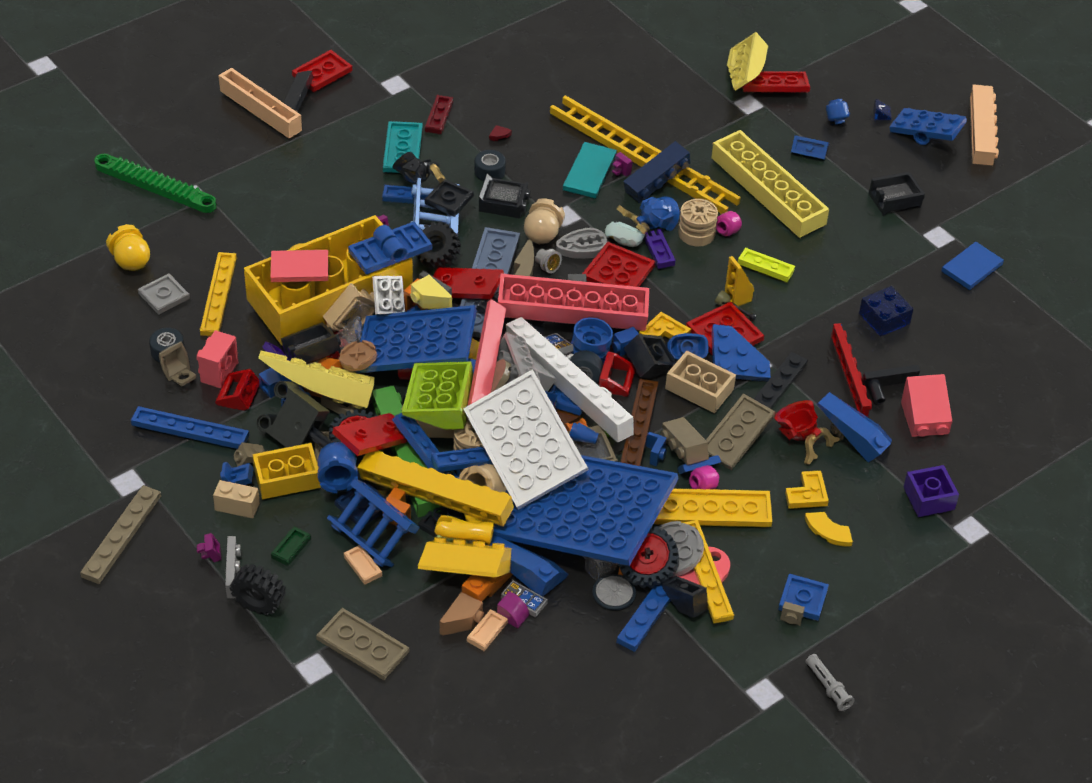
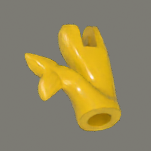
(471, 529)

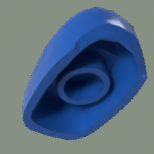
(689, 342)

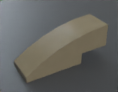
(525, 261)

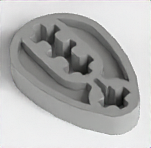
(573, 241)

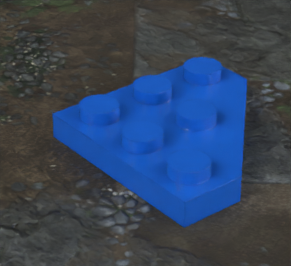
(738, 355)

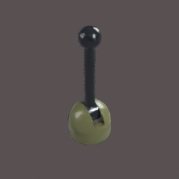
(724, 298)

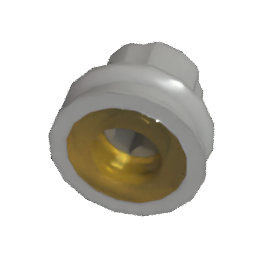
(549, 260)

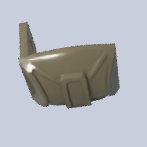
(176, 363)

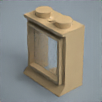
(348, 306)

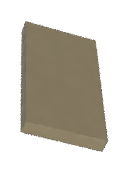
(738, 430)
(363, 643)

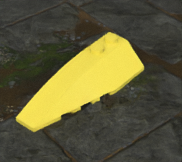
(747, 60)
(332, 382)

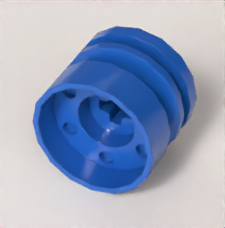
(592, 335)

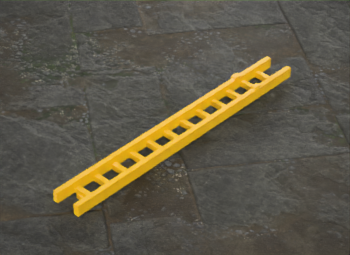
(641, 145)

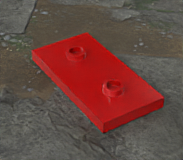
(778, 82)
(470, 282)
(370, 434)

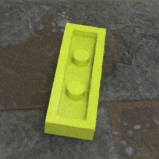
(766, 264)

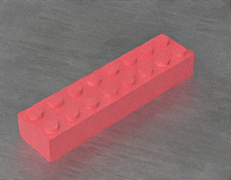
(573, 300)

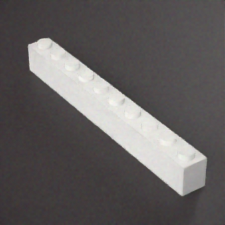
(575, 383)

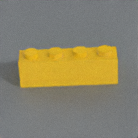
(466, 557)

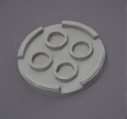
(689, 545)

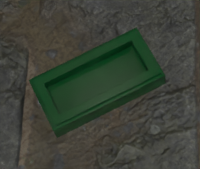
(290, 546)

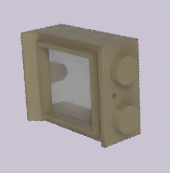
(601, 449)

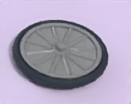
(614, 592)

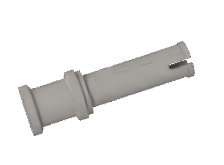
(834, 688)

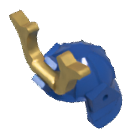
(655, 213)

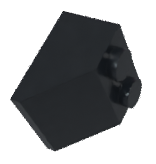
(649, 355)

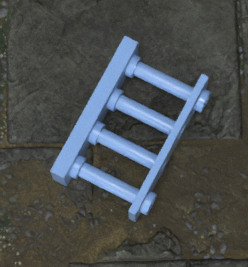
(448, 219)

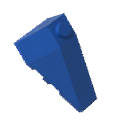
(860, 431)
(532, 569)

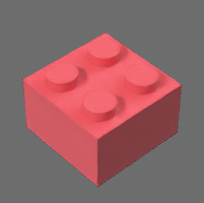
(217, 358)

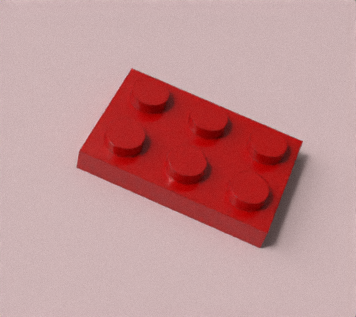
(325, 69)

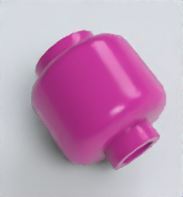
(728, 223)
(704, 478)

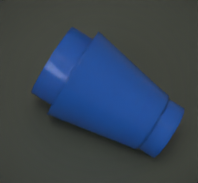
(583, 434)

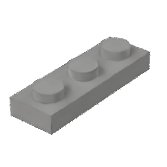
(232, 564)

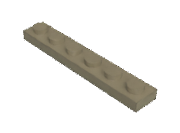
(120, 534)

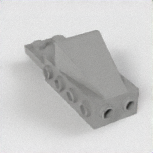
(516, 352)

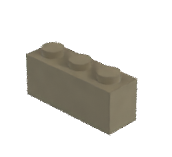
(685, 441)

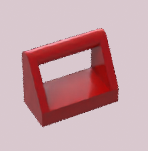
(617, 362)
(244, 393)

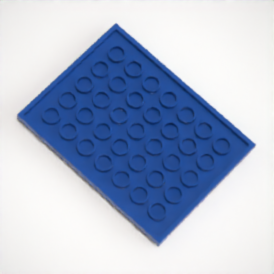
(594, 514)

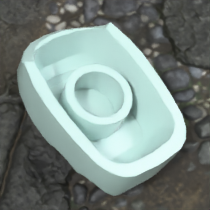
(624, 234)

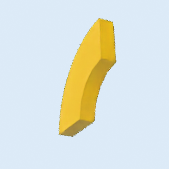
(832, 532)

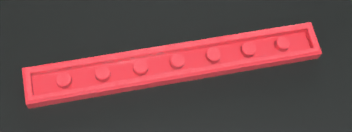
(487, 351)

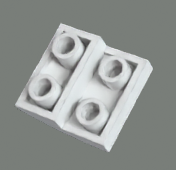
(388, 294)

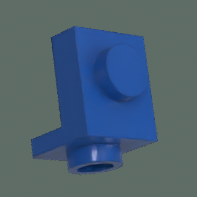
(658, 445)
(238, 475)

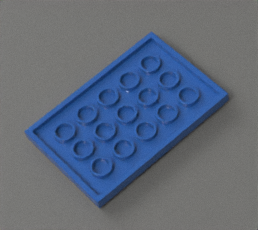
(419, 337)

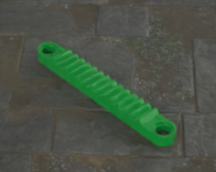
(155, 183)

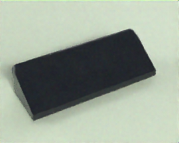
(298, 90)

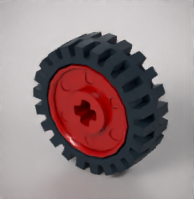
(662, 561)

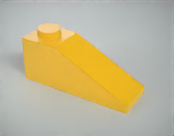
(738, 284)

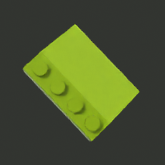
(439, 393)

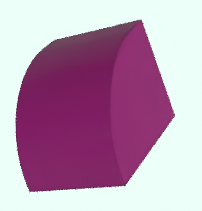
(513, 609)

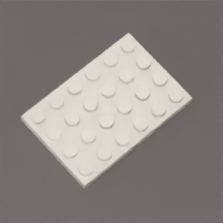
(525, 439)

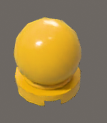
(128, 248)

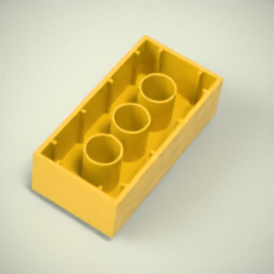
(299, 305)

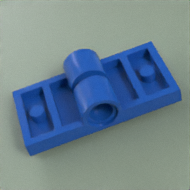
(927, 125)
(389, 247)

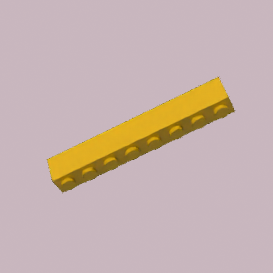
(436, 487)

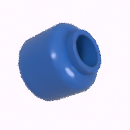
(837, 111)

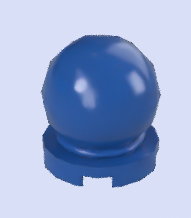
(336, 467)

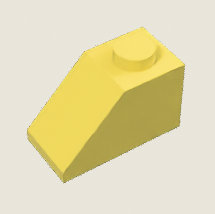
(430, 294)

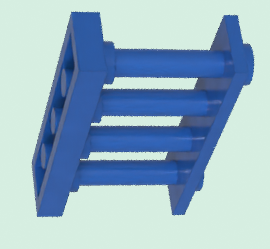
(390, 513)

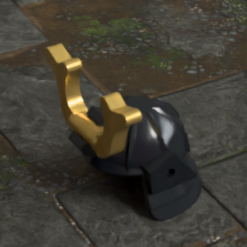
(414, 168)

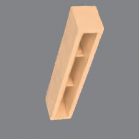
(260, 103)
(983, 125)

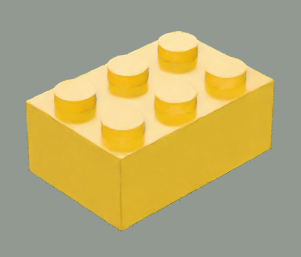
(286, 471)

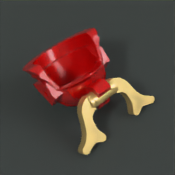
(800, 423)

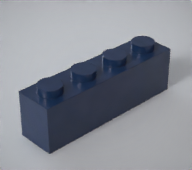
(657, 172)

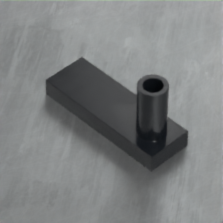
(876, 379)

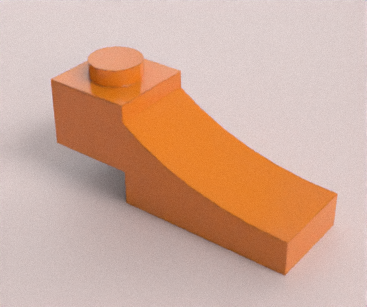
(483, 586)

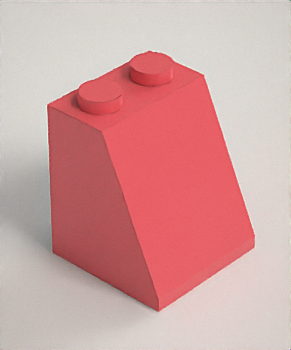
(927, 405)

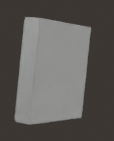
(163, 294)

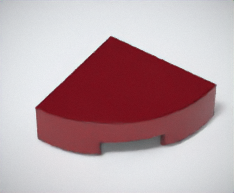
(500, 132)

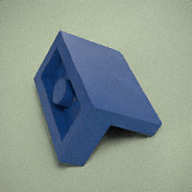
(809, 147)

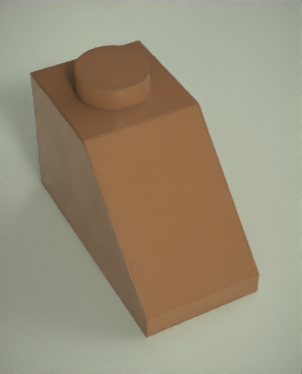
(462, 615)

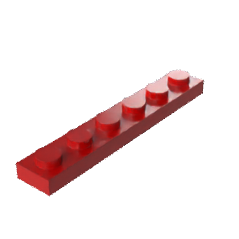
(849, 367)

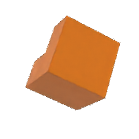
(398, 500)

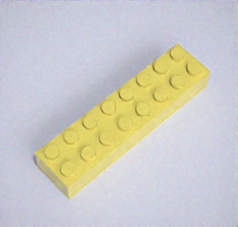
(770, 183)

